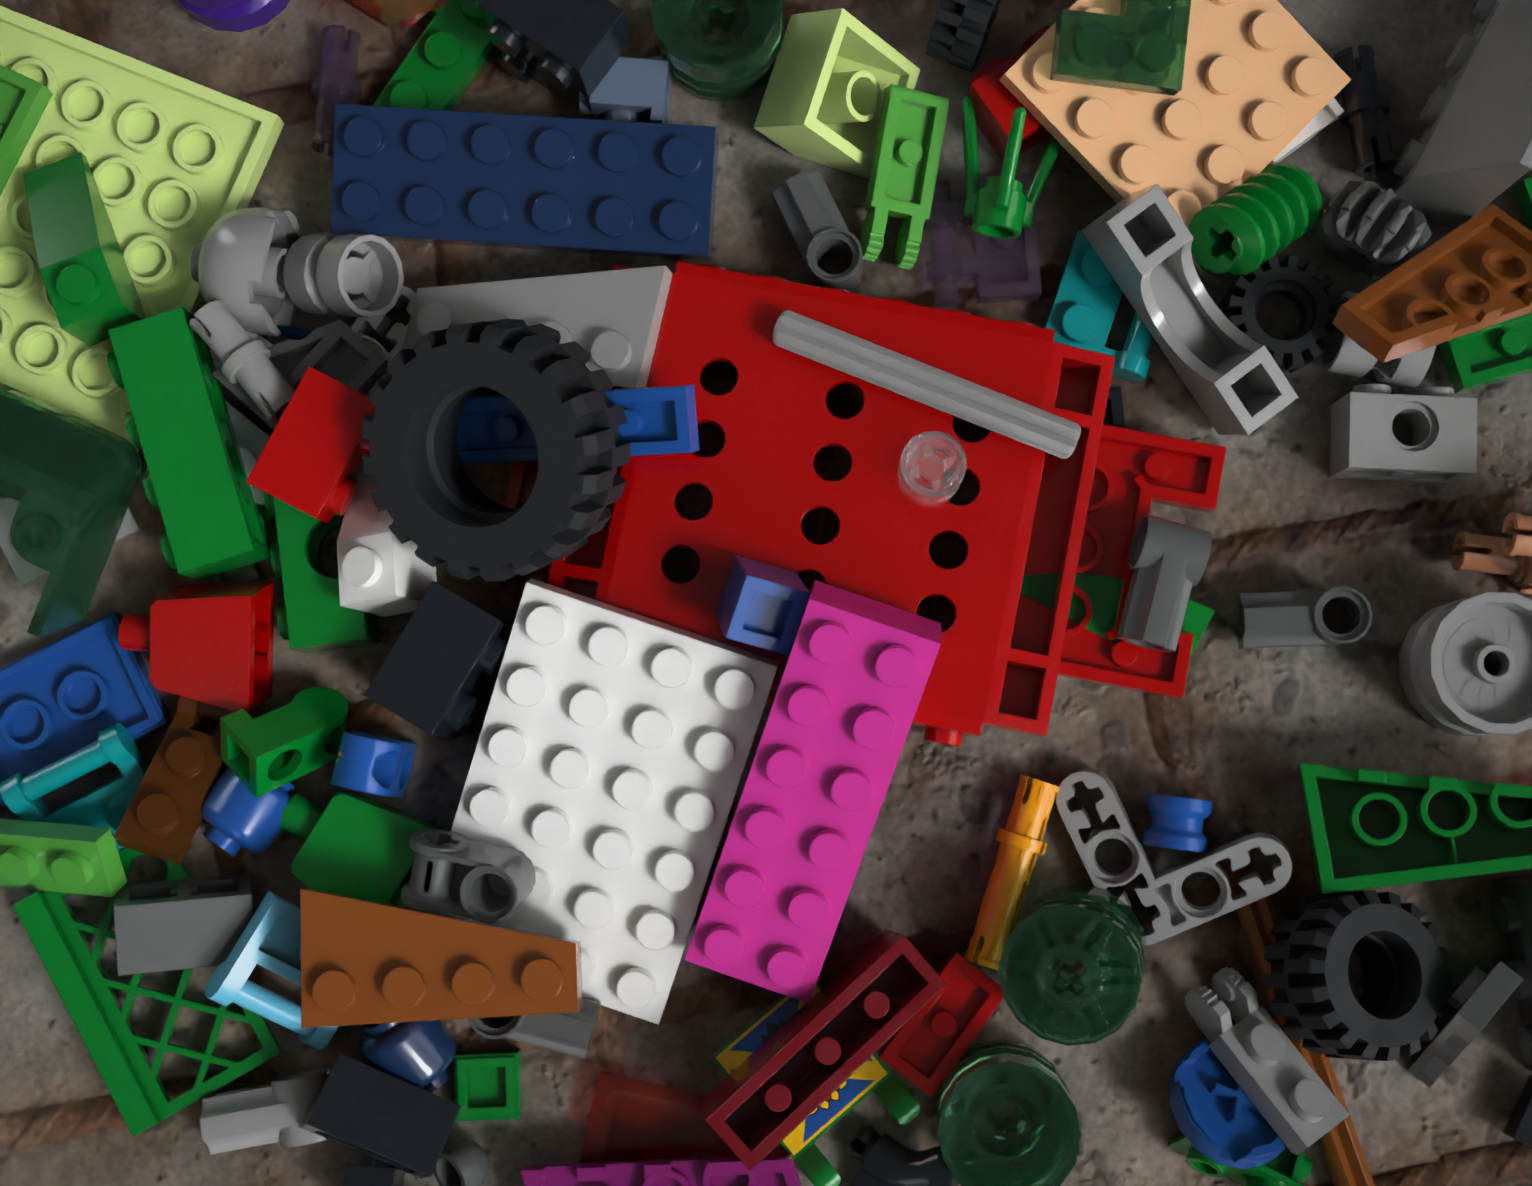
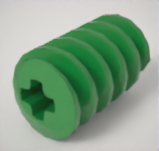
(1255, 220)

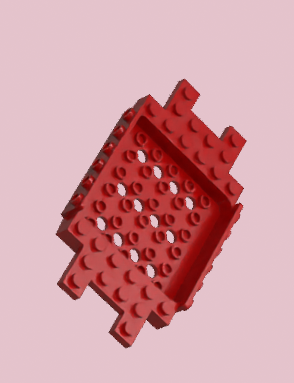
(1028, 517)

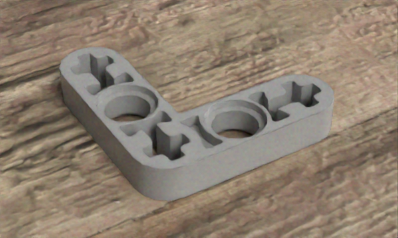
(1165, 887)

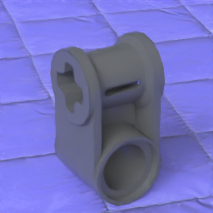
(452, 876)

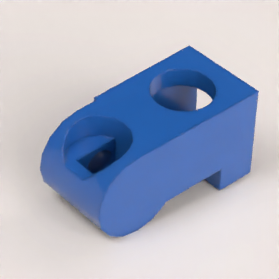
(374, 764)

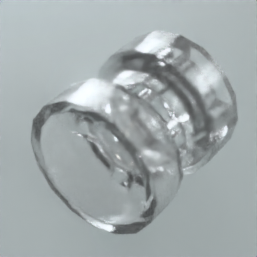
(931, 457)

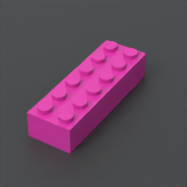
(814, 790)

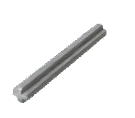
(926, 384)

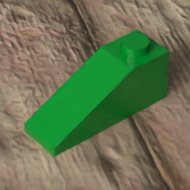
(79, 251)

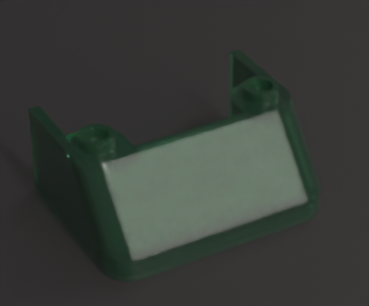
(71, 499)

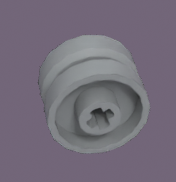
(1472, 665)

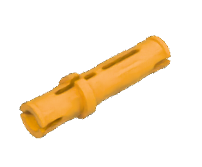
(1012, 870)

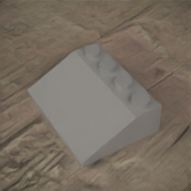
(1478, 124)

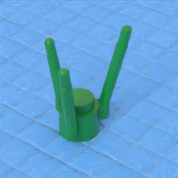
(1000, 206)

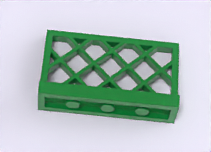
(106, 1024)

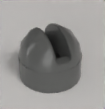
(462, 1165)

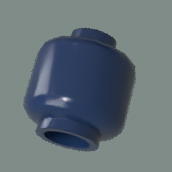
(409, 1051)

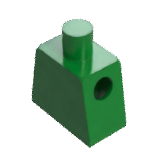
(353, 845)

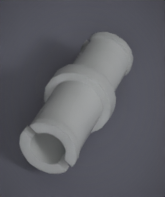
(243, 359)

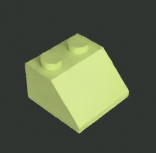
(831, 90)

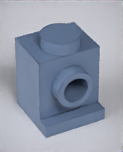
(631, 92)

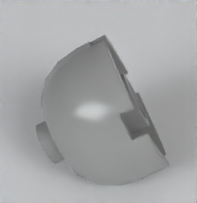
(244, 266)

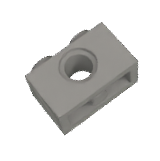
(1440, 426)

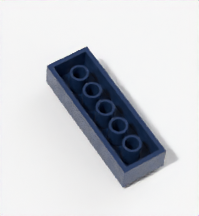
(525, 181)

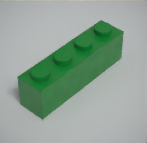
(187, 446)

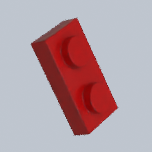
(945, 1027)

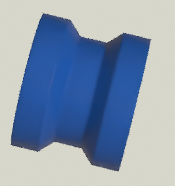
(1177, 823)

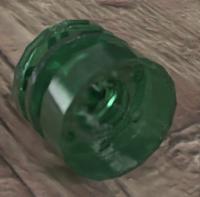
(716, 67)
(1069, 927)
(1024, 1150)

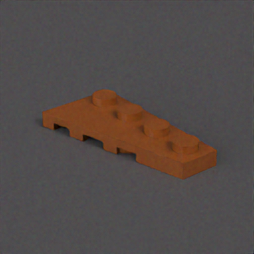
(1446, 291)

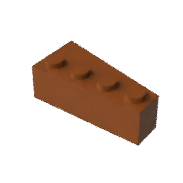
(413, 965)

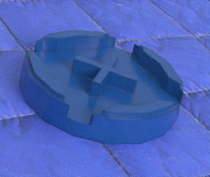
(1218, 1112)

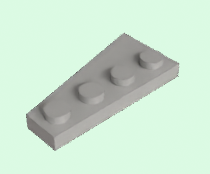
(605, 312)

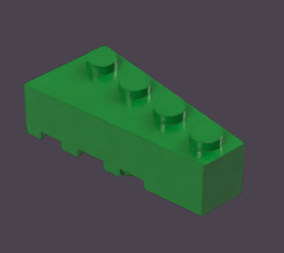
(1410, 828)

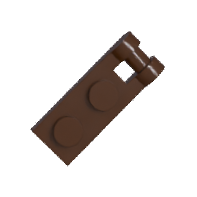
(175, 785)

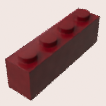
(820, 1047)

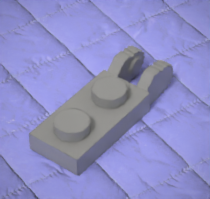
(1264, 1061)

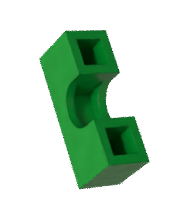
(312, 606)

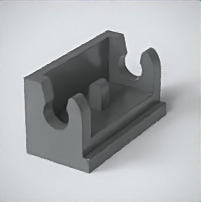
(180, 922)

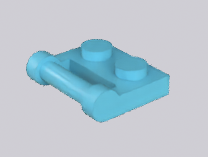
(274, 943)

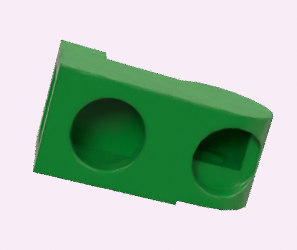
(285, 741)

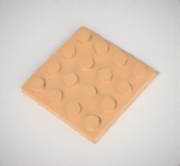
(1243, 98)

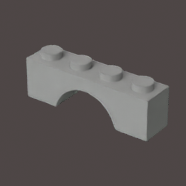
(1153, 265)

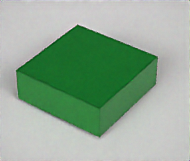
(488, 1085)

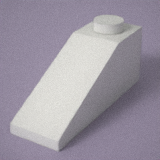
(373, 566)

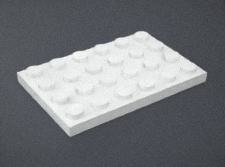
(615, 777)

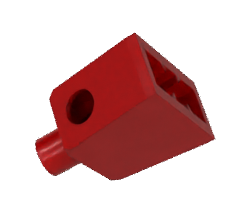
(209, 642)

